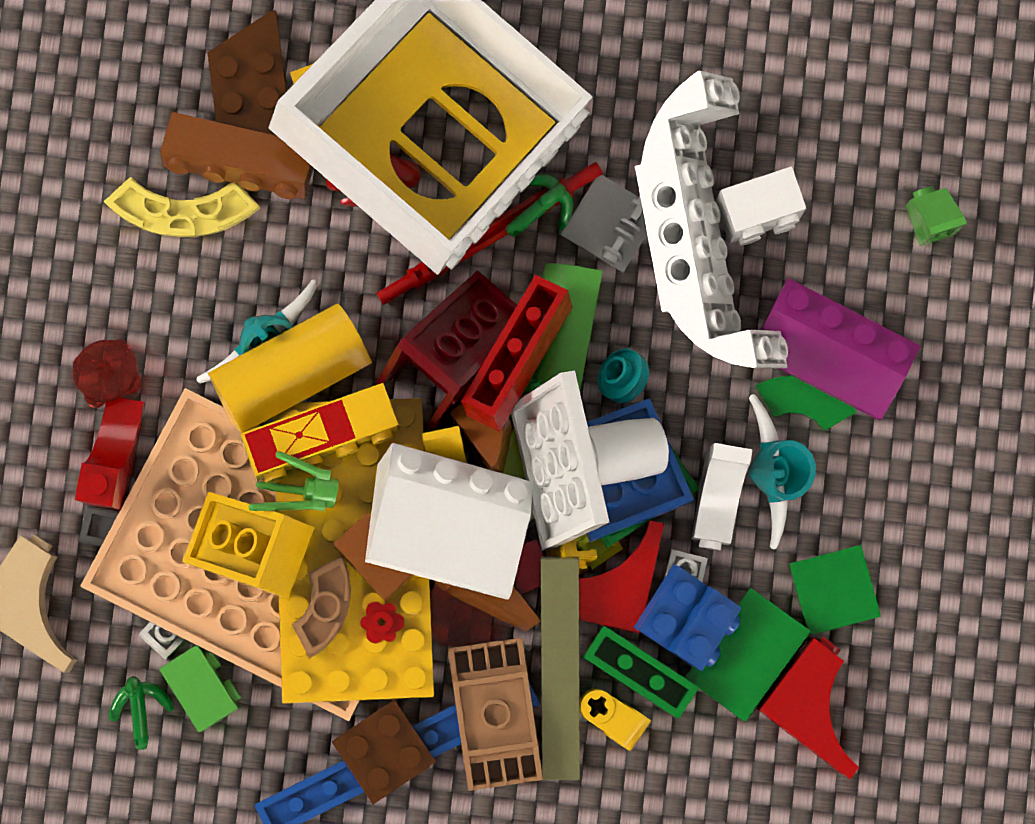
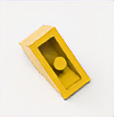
(445, 443)

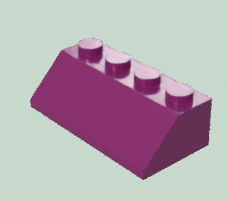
(840, 349)

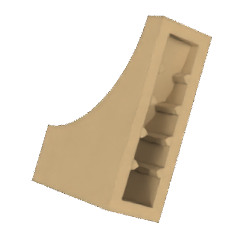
(22, 601)

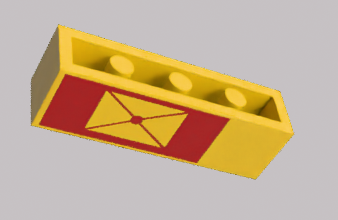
(321, 432)

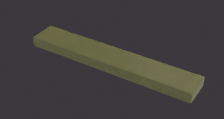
(560, 668)

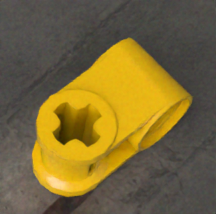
(617, 721)

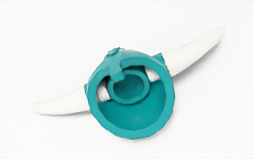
(265, 327)
(779, 470)

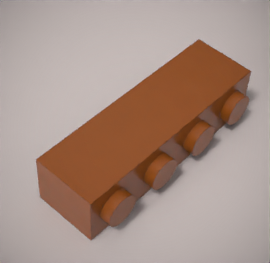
(234, 155)

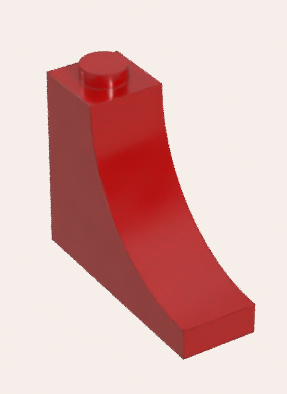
(108, 470)
(622, 594)
(802, 703)

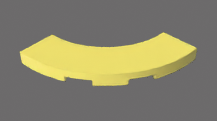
(182, 217)

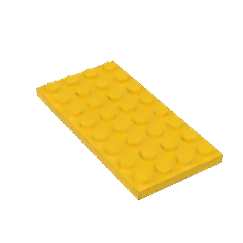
(351, 664)

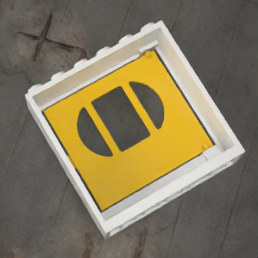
(356, 138)

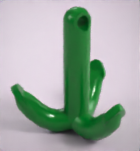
(556, 193)
(136, 691)

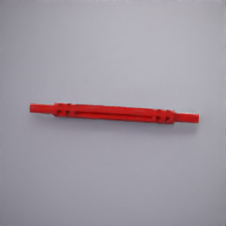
(423, 274)

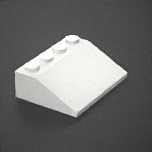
(448, 520)

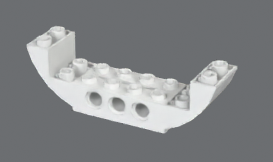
(685, 226)

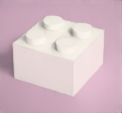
(760, 206)

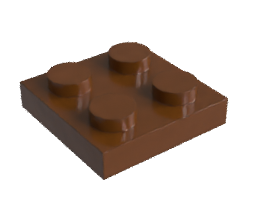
(383, 751)

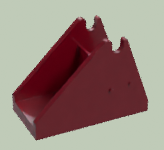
(454, 341)

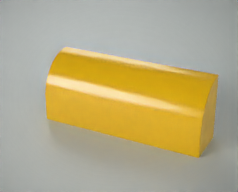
(289, 368)

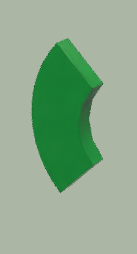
(793, 396)

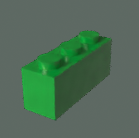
(640, 672)

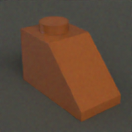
(486, 442)

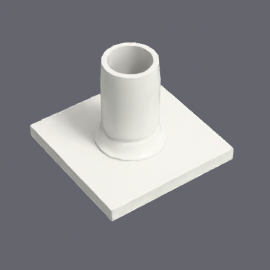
(575, 460)

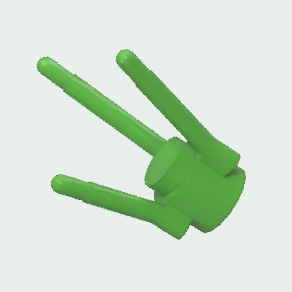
(320, 490)

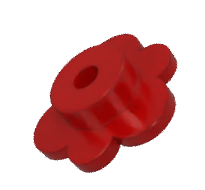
(393, 622)

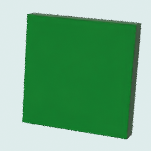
(834, 590)

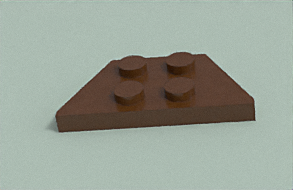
(248, 75)

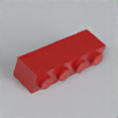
(517, 353)

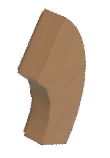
(327, 607)

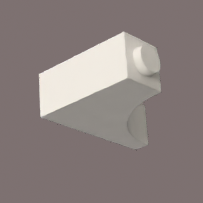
(720, 494)

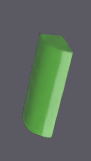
(572, 341)

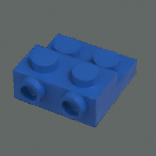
(689, 618)

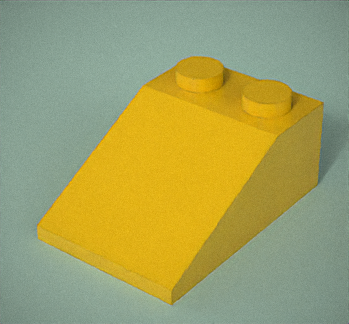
(248, 545)

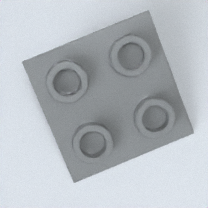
(608, 223)

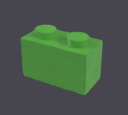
(201, 687)

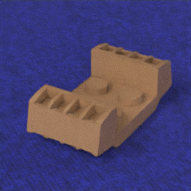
(495, 714)

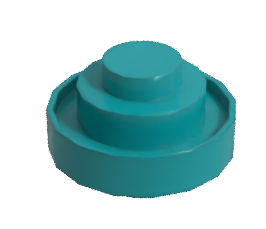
(623, 375)

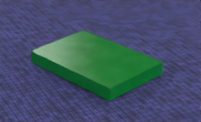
(751, 656)

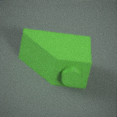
(934, 215)

